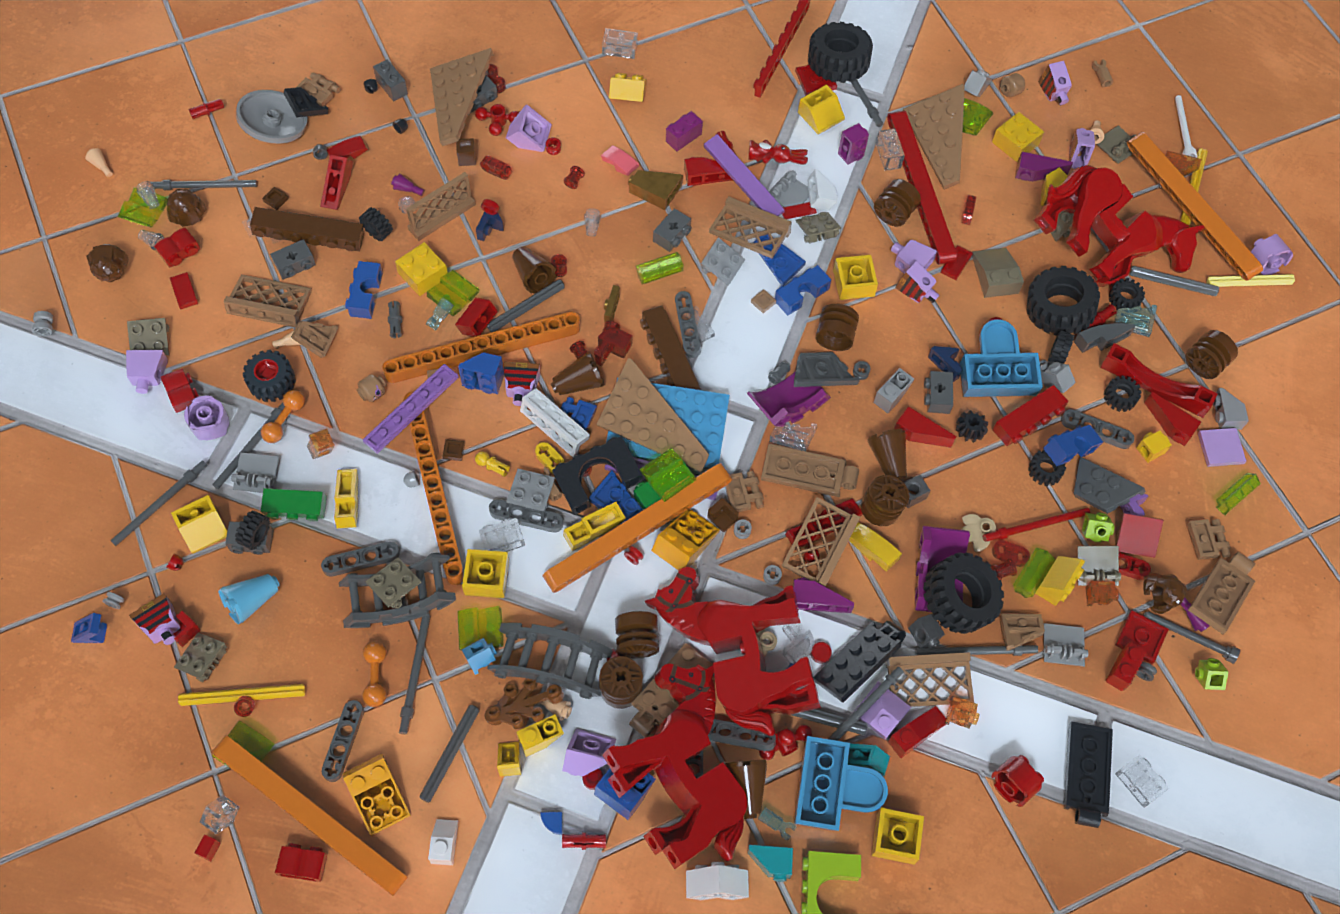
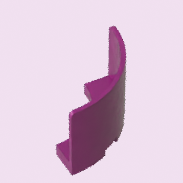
(788, 403)
(934, 547)

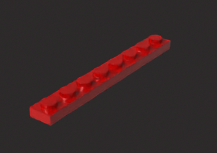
(779, 50)

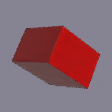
(207, 848)

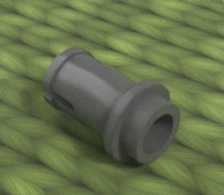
(776, 375)

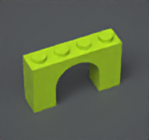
(824, 867)

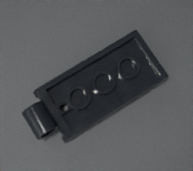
(860, 659)
(1088, 772)

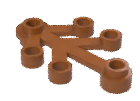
(499, 713)

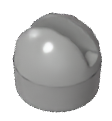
(411, 479)

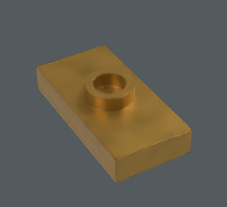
(611, 304)

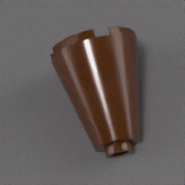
(533, 270)
(578, 376)
(891, 452)
(751, 777)

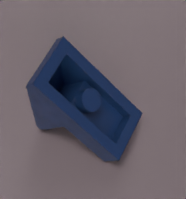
(486, 224)
(944, 359)

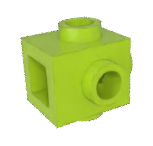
(1097, 527)
(1212, 674)

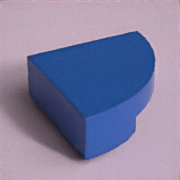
(552, 821)

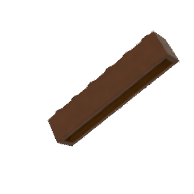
(312, 229)
(668, 349)

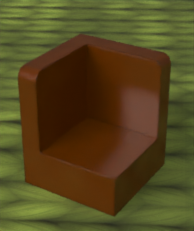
(465, 152)
(722, 515)

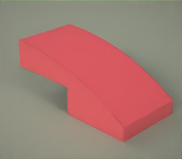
(621, 160)

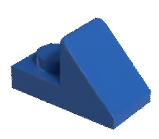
(89, 630)

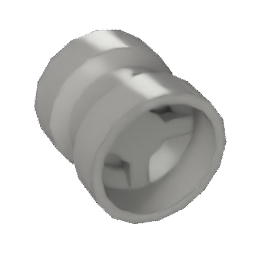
(42, 323)

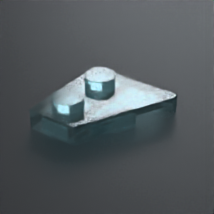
(1141, 318)

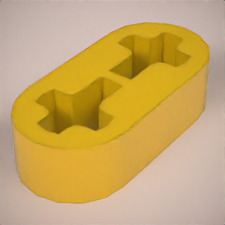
(552, 455)

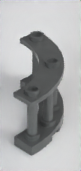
(405, 613)
(554, 637)

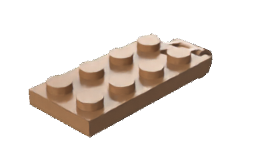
(808, 471)
(1224, 592)
(660, 698)

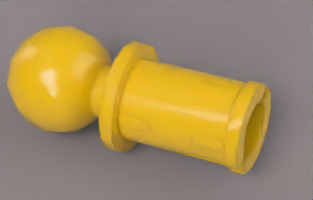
(483, 459)

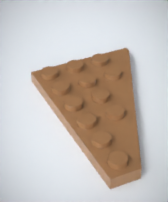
(455, 91)
(939, 128)
(645, 418)

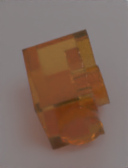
(320, 444)
(1101, 592)
(962, 713)

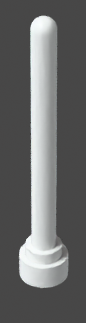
(1188, 150)

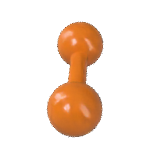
(272, 431)
(374, 694)

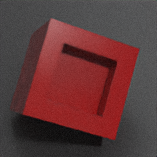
(187, 630)

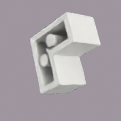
(717, 882)

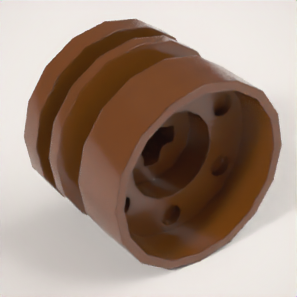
(897, 202)
(837, 327)
(1211, 354)
(885, 500)
(637, 634)
(620, 693)

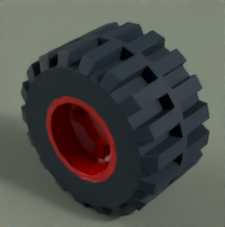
(268, 375)

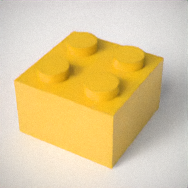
(1017, 136)
(421, 268)
(855, 277)
(485, 573)
(897, 836)

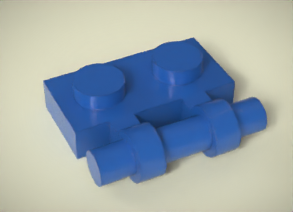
(582, 412)

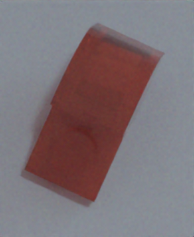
(614, 342)

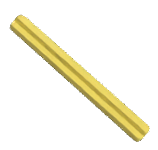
(1279, 279)

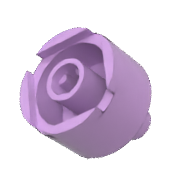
(1272, 254)
(206, 418)

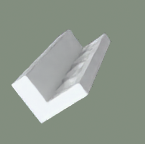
(555, 421)

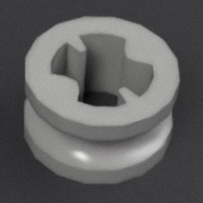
(739, 534)
(778, 573)
(113, 600)

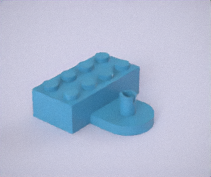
(1000, 366)
(832, 785)

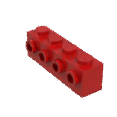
(1030, 415)

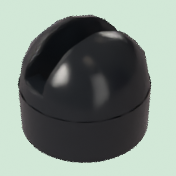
(370, 86)
(400, 125)

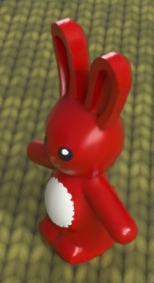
(780, 153)

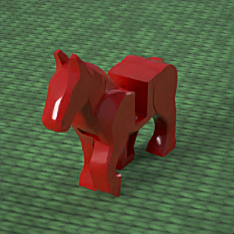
(1095, 199)

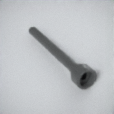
(1229, 653)

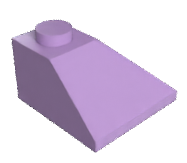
(529, 130)
(884, 713)
(586, 752)

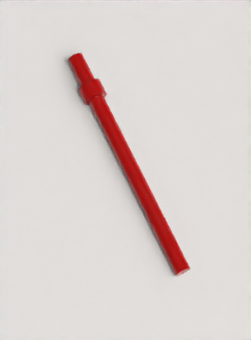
(1003, 533)

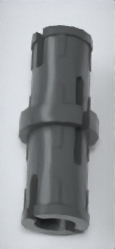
(394, 319)

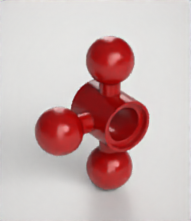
(498, 117)
(786, 741)

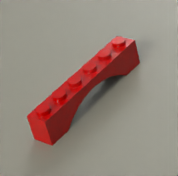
(1187, 396)

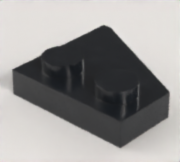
(303, 103)

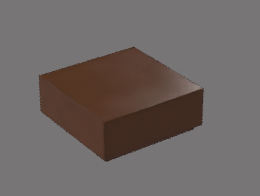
(275, 198)
(453, 450)

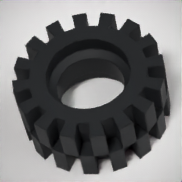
(375, 224)
(1128, 287)
(1061, 347)
(1117, 401)
(1040, 474)
(252, 530)

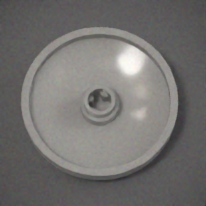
(269, 117)

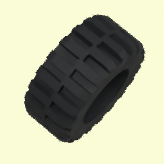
(854, 53)
(1068, 283)
(981, 583)

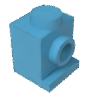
(479, 654)

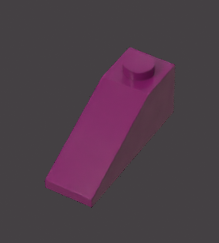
(1036, 167)
(817, 597)

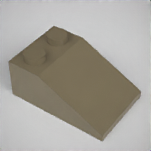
(997, 272)

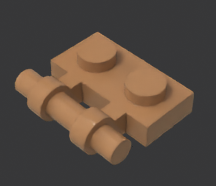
(313, 88)
(738, 495)
(1204, 540)

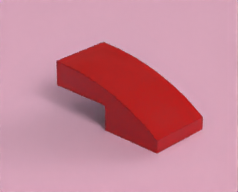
(351, 147)

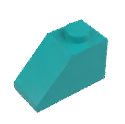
(869, 757)
(773, 861)

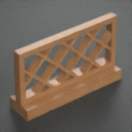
(439, 215)
(756, 218)
(263, 310)
(836, 549)
(932, 662)

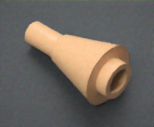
(1098, 133)
(96, 158)
(286, 340)
(561, 709)

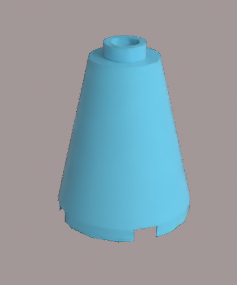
(248, 596)

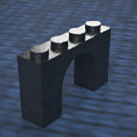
(613, 453)

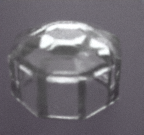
(405, 202)

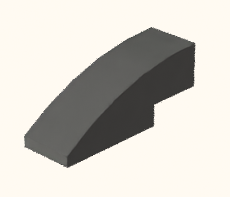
(1103, 336)

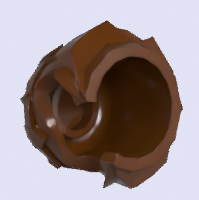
(184, 207)
(107, 262)
(1166, 591)

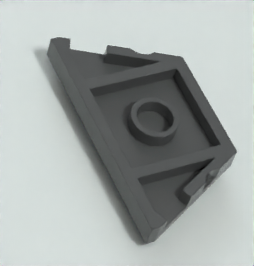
(822, 370)
(1103, 488)

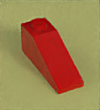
(704, 171)
(336, 181)
(1173, 420)
(923, 430)
(917, 731)

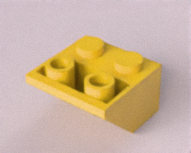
(627, 87)
(821, 109)
(200, 524)
(1060, 579)

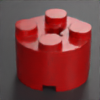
(1017, 780)

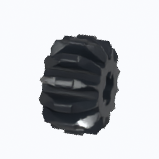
(971, 426)

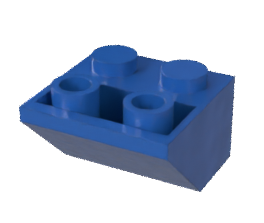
(482, 373)
(630, 800)

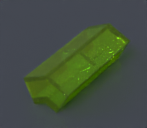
(659, 268)
(1237, 493)
(1033, 573)

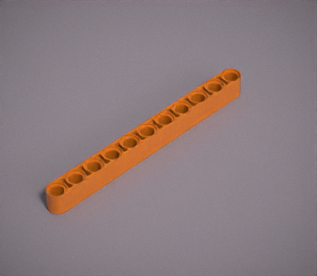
(1195, 206)
(489, 340)
(436, 494)
(635, 529)
(309, 815)

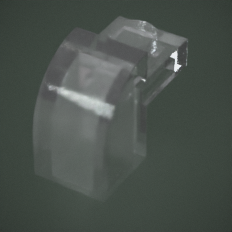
(801, 643)

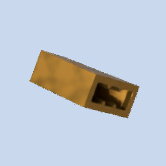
(655, 187)

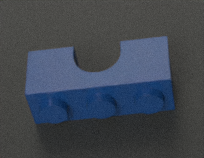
(365, 276)
(812, 281)
(1065, 446)

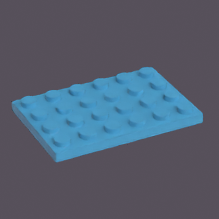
(702, 414)

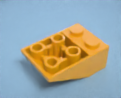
(684, 539)
(376, 794)

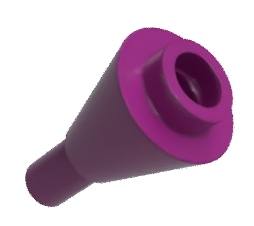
(403, 184)
(1196, 622)

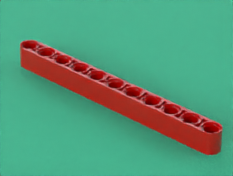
(918, 176)

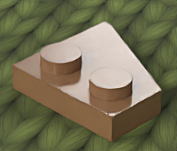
(314, 336)
(1021, 628)

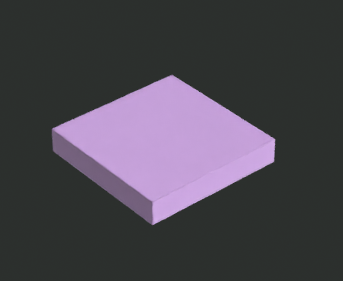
(1221, 447)

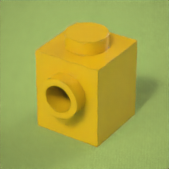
(1153, 445)

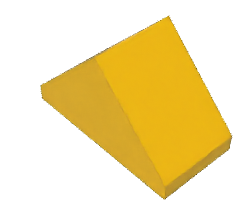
(509, 759)

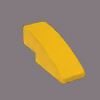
(346, 498)
(593, 526)
(874, 547)

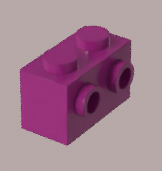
(684, 131)
(853, 144)

